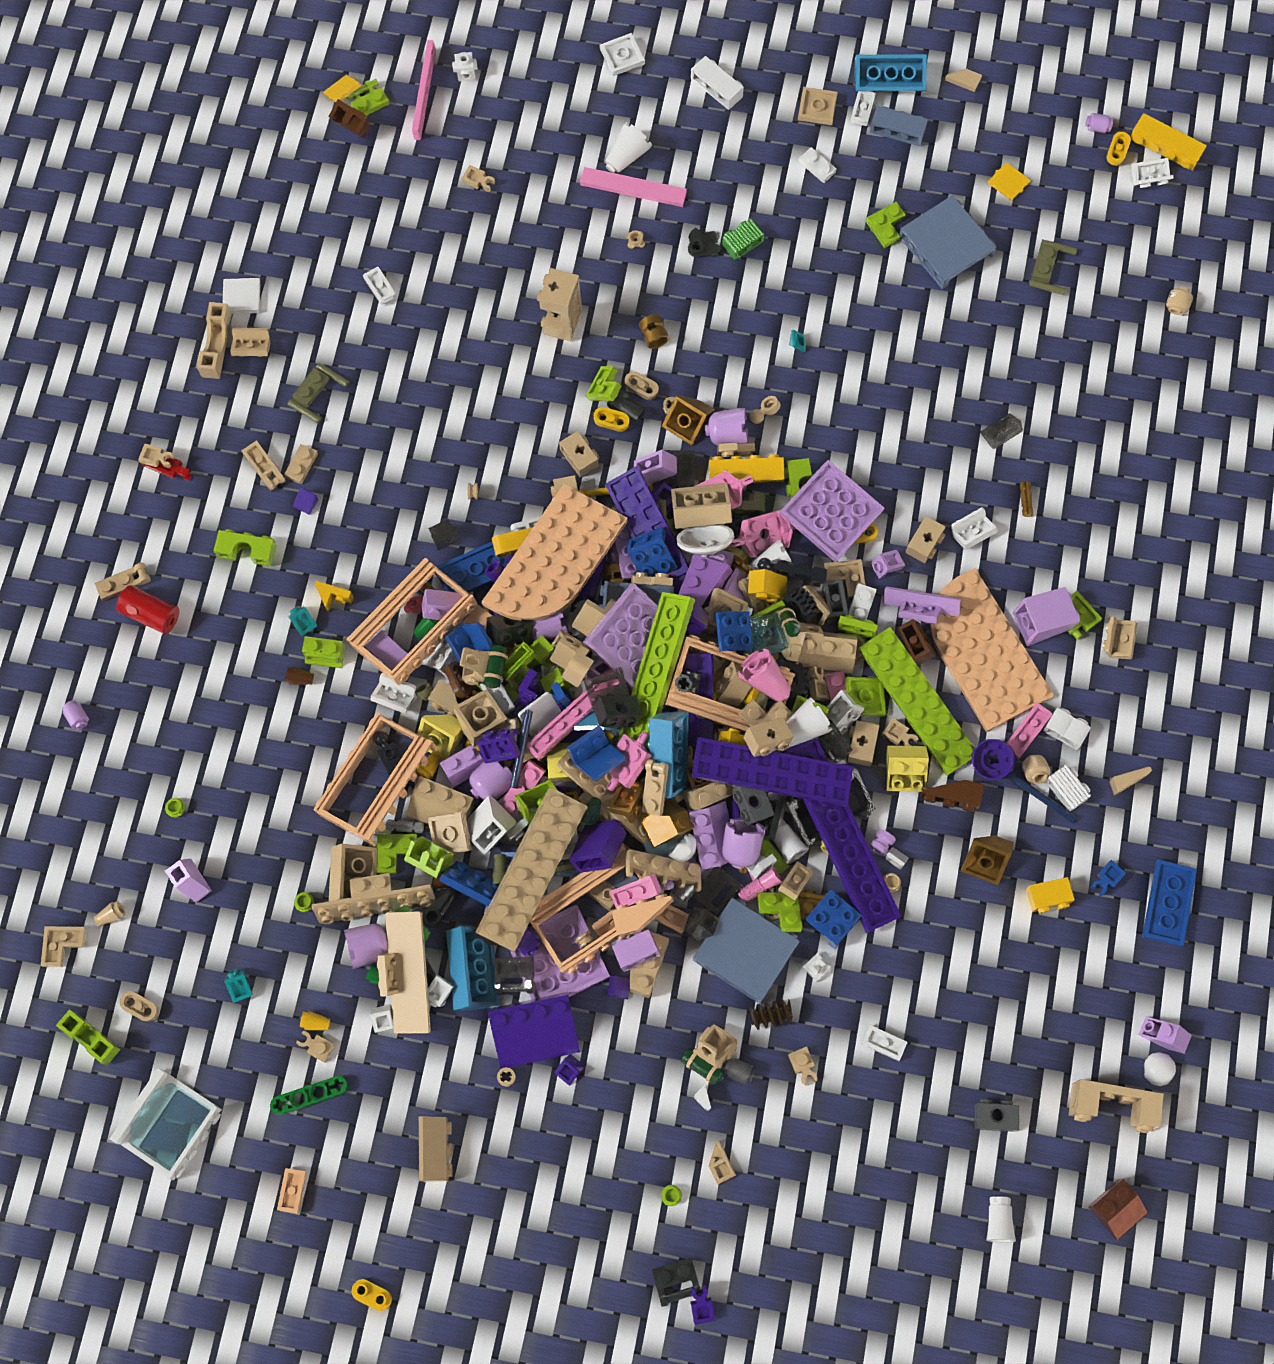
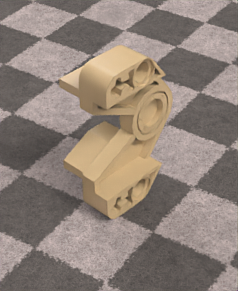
(571, 652)

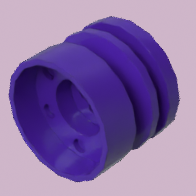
(982, 762)

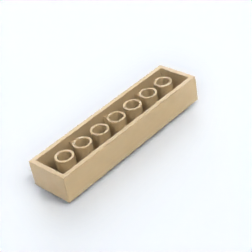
(531, 869)

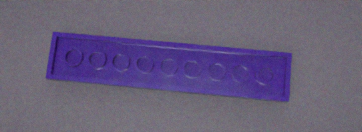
(850, 853)

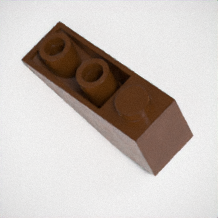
(961, 794)

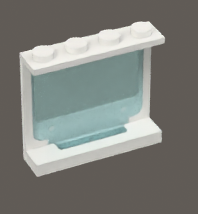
(166, 1124)

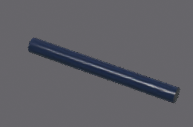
(521, 746)
(1042, 797)

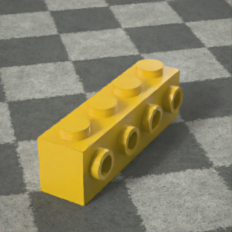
(1168, 142)
(761, 469)

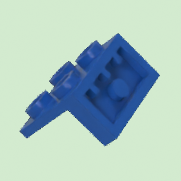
(651, 553)
(734, 631)
(470, 636)
(595, 754)
(833, 918)

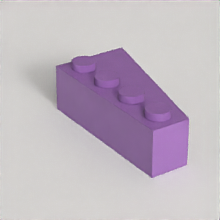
(703, 577)

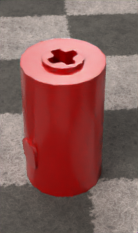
(147, 609)

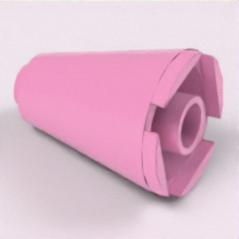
(765, 675)

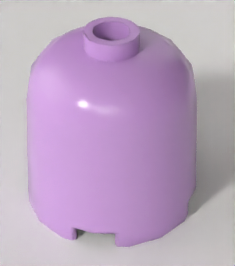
(728, 427)
(549, 627)
(490, 780)
(742, 843)
(366, 944)

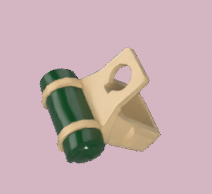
(795, 632)
(483, 666)
(712, 1051)

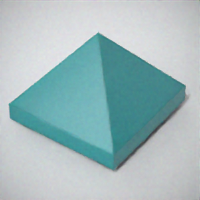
(797, 340)

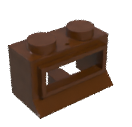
(344, 116)

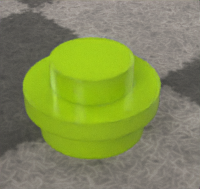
(175, 807)
(303, 902)
(671, 1195)

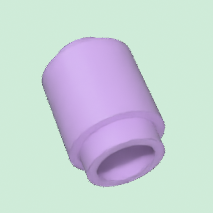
(1099, 123)
(75, 715)

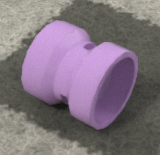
(882, 842)

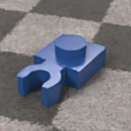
(1110, 876)

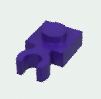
(702, 1307)

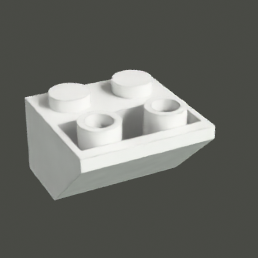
(489, 824)

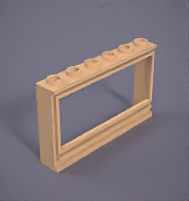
(393, 604)
(702, 706)
(392, 788)
(566, 895)

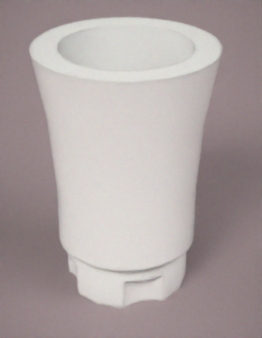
(789, 843)
(1000, 1221)

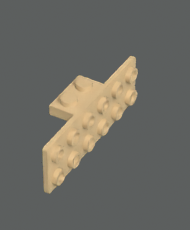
(599, 790)
(370, 897)
(404, 972)

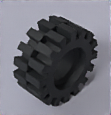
(801, 604)

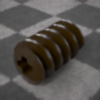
(771, 1014)

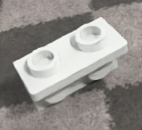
(843, 711)

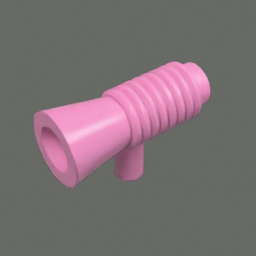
(761, 884)

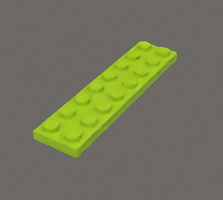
(659, 659)
(917, 701)

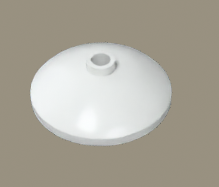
(705, 539)

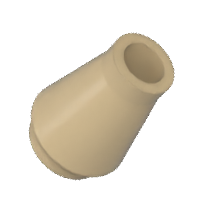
(110, 913)

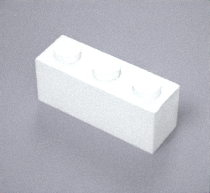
(717, 82)

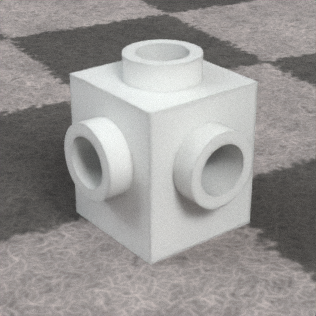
(464, 66)

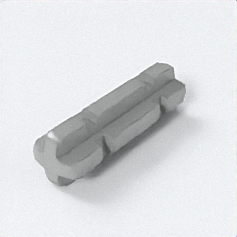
(404, 826)

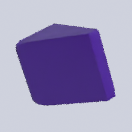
(305, 501)
(618, 987)
(569, 1069)

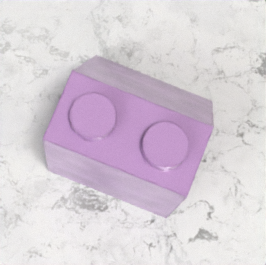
(1046, 615)

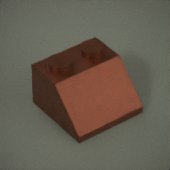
(1118, 1208)

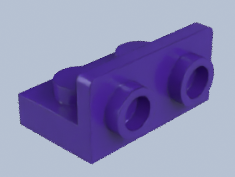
(528, 688)
(498, 745)

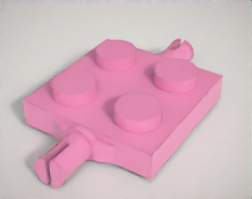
(635, 761)

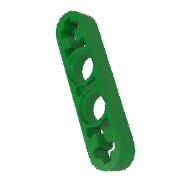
(308, 1092)

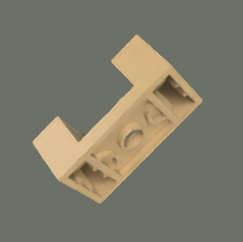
(562, 302)
(1145, 1110)

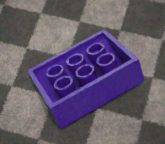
(533, 1030)

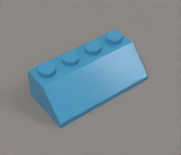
(890, 72)
(670, 745)
(471, 970)

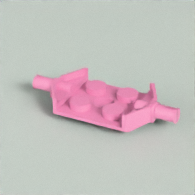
(734, 486)
(775, 528)

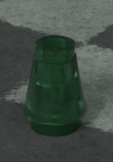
(592, 812)

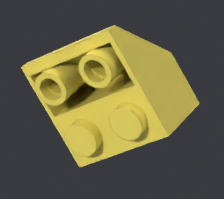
(906, 768)

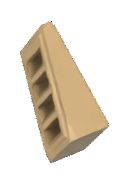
(1124, 781)

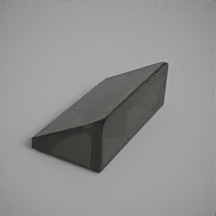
(1002, 430)

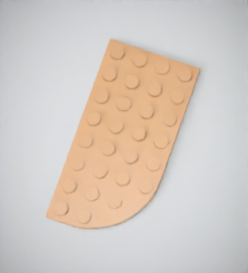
(555, 557)
(986, 655)

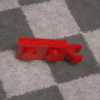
(175, 469)

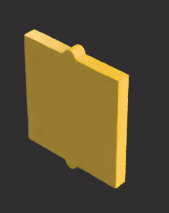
(342, 88)
(1009, 181)

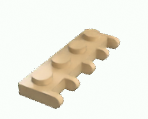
(664, 868)

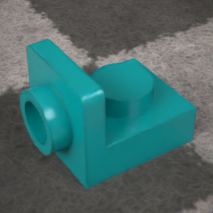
(302, 620)
(238, 985)

